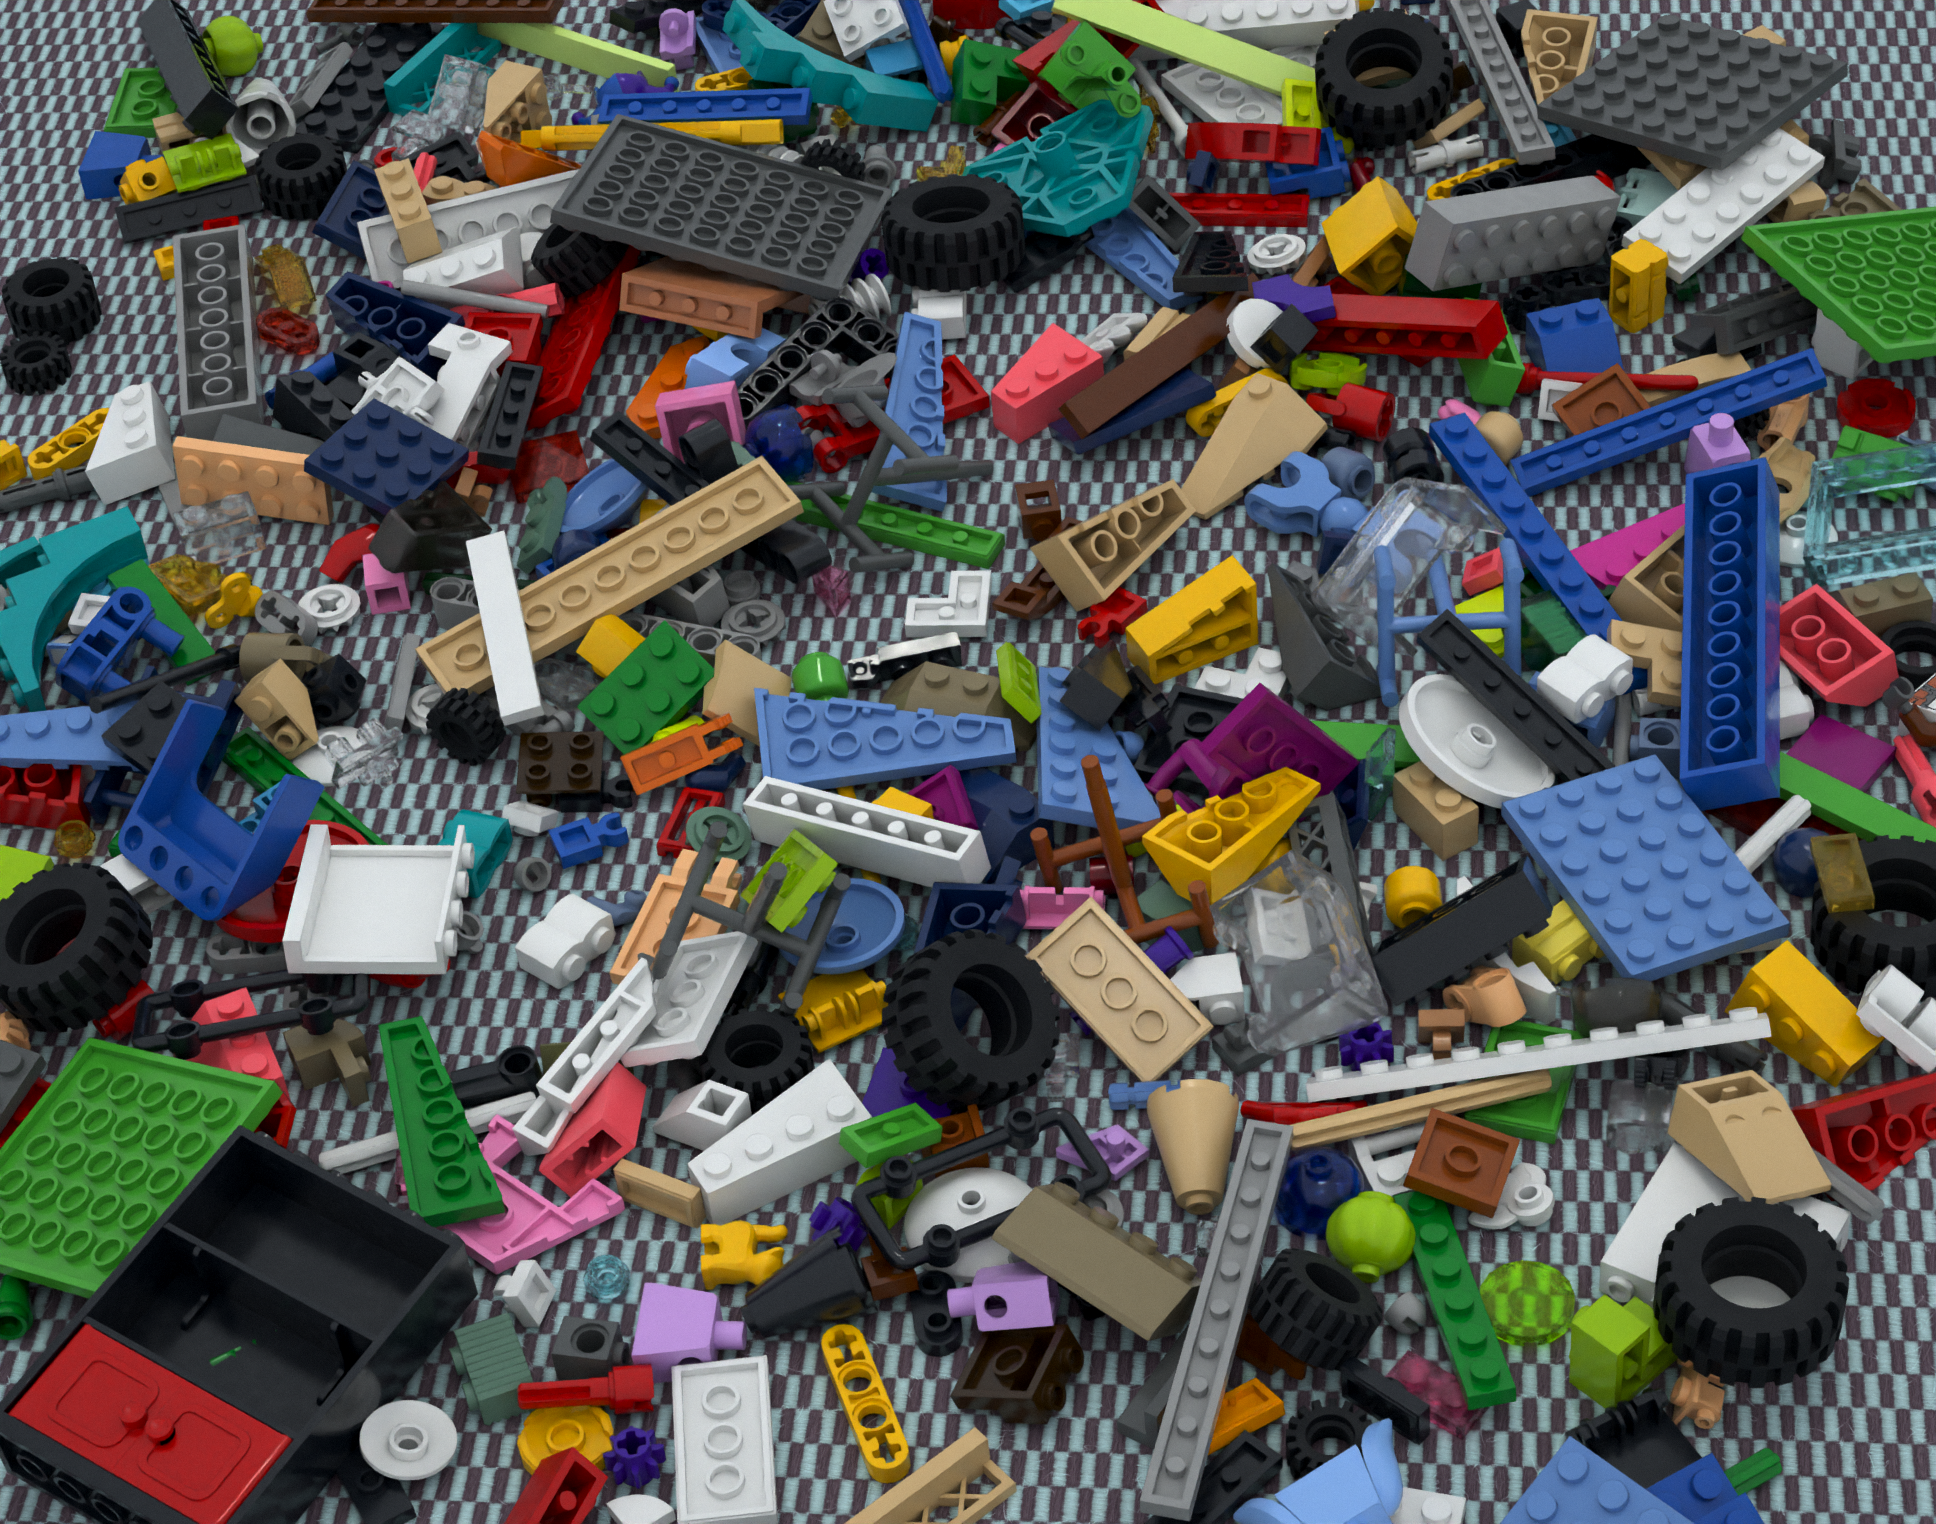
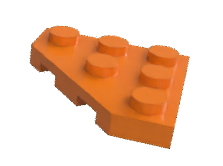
(666, 377)

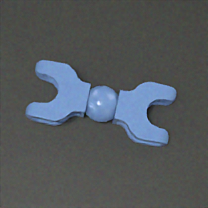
(1307, 502)

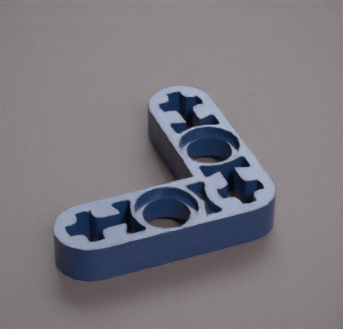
(715, 11)

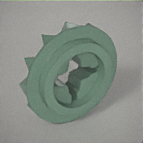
(738, 837)

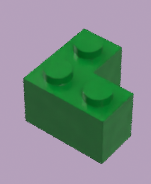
(981, 77)

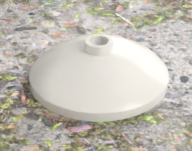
(960, 1201)

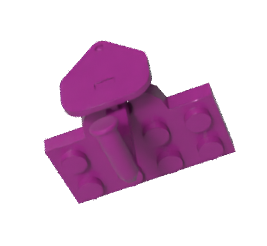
(1252, 742)

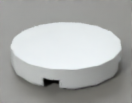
(1246, 324)

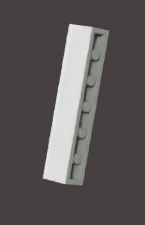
(868, 834)

